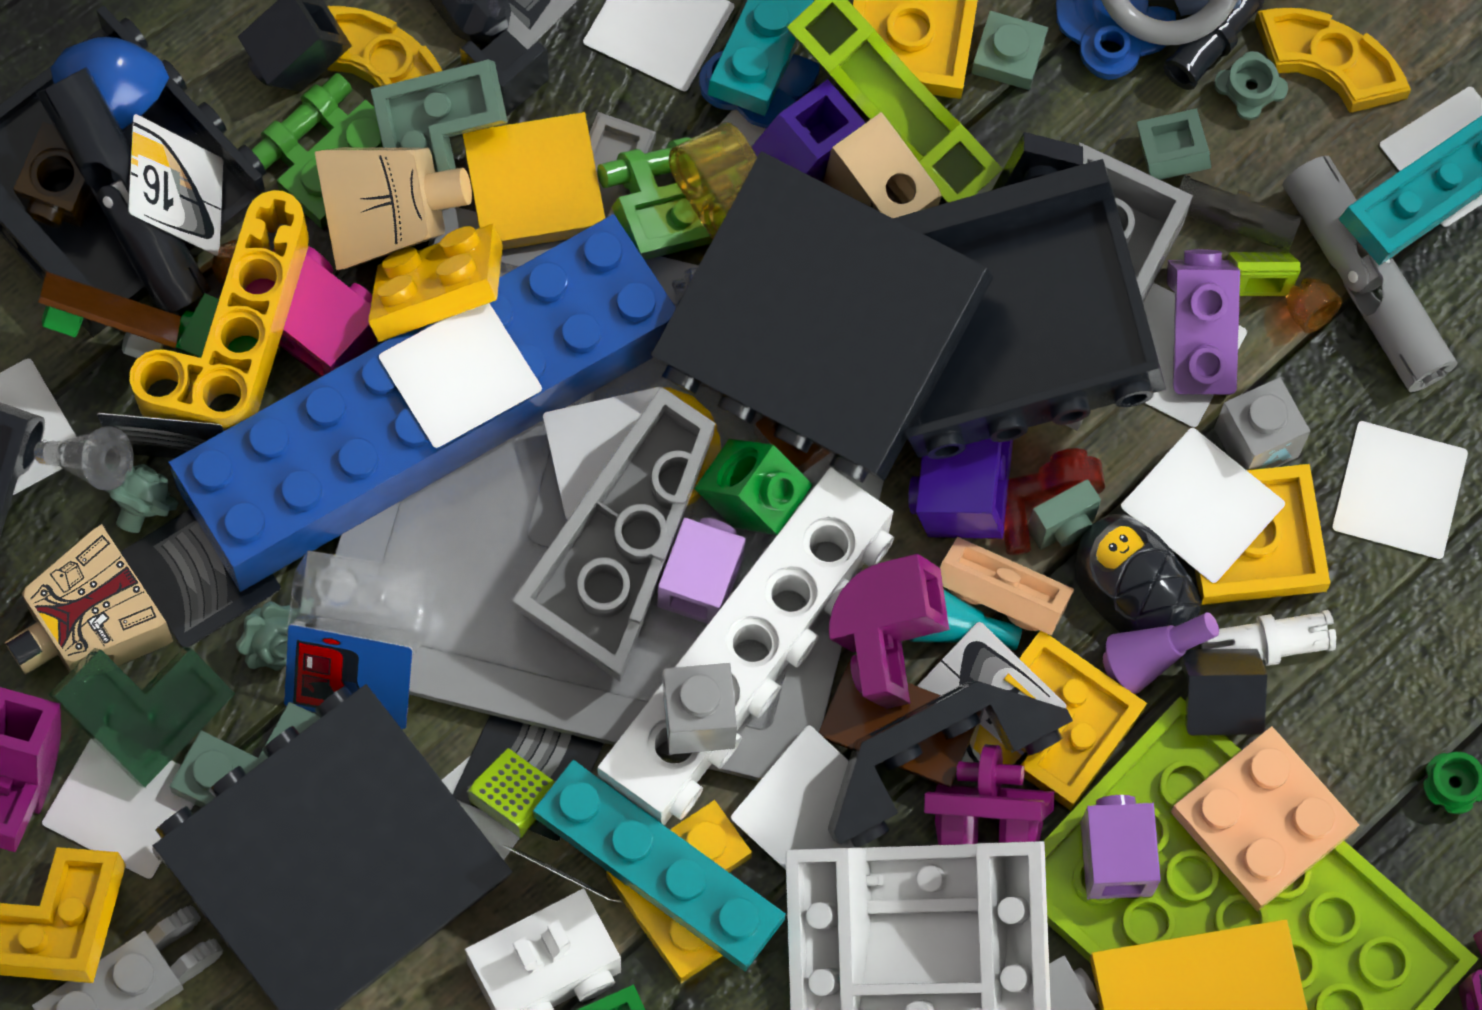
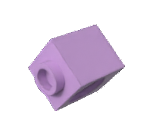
(701, 569)

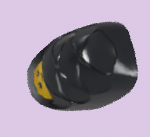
(1134, 576)

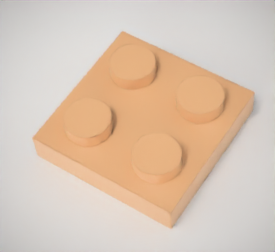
(1264, 818)

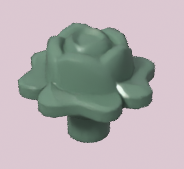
(142, 496)
(265, 637)

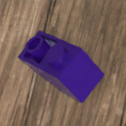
(809, 130)

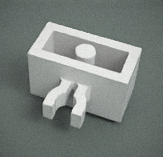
(546, 958)

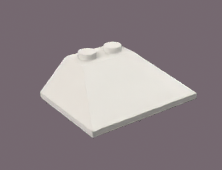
(918, 927)

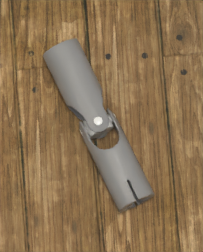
(1398, 319)

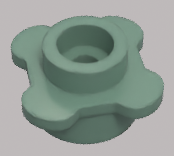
(1251, 68)

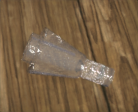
(97, 457)

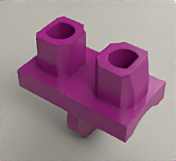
(960, 806)

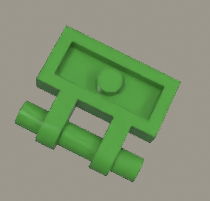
(281, 141)
(653, 216)

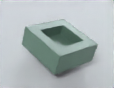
(1009, 50)
(1174, 144)
(1064, 516)

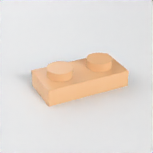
(991, 580)

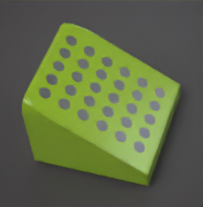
(1266, 272)
(510, 791)

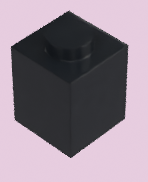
(293, 43)

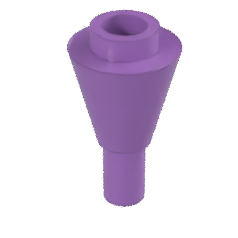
(1143, 655)

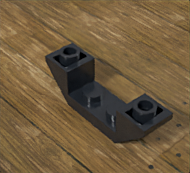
(863, 799)

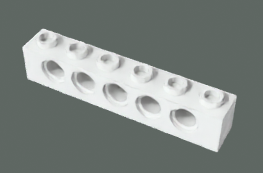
(831, 513)

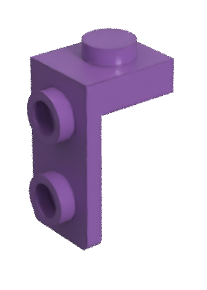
(1205, 322)

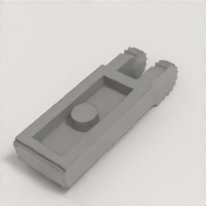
(137, 973)

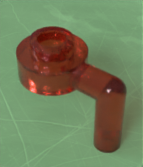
(1060, 474)

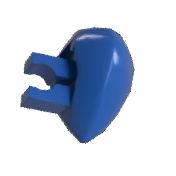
(122, 70)

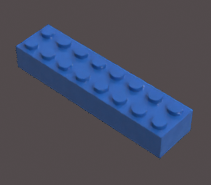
(355, 446)

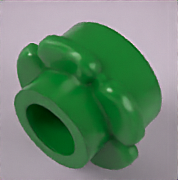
(1457, 765)

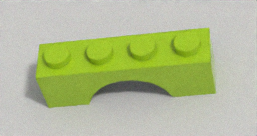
(882, 83)

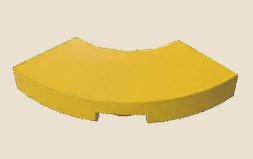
(380, 49)
(1334, 53)

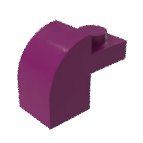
(879, 611)
(27, 760)

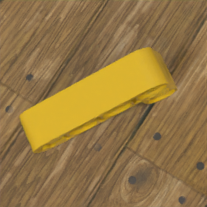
(236, 315)

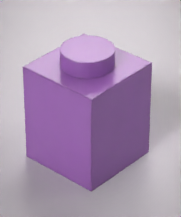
(1120, 848)

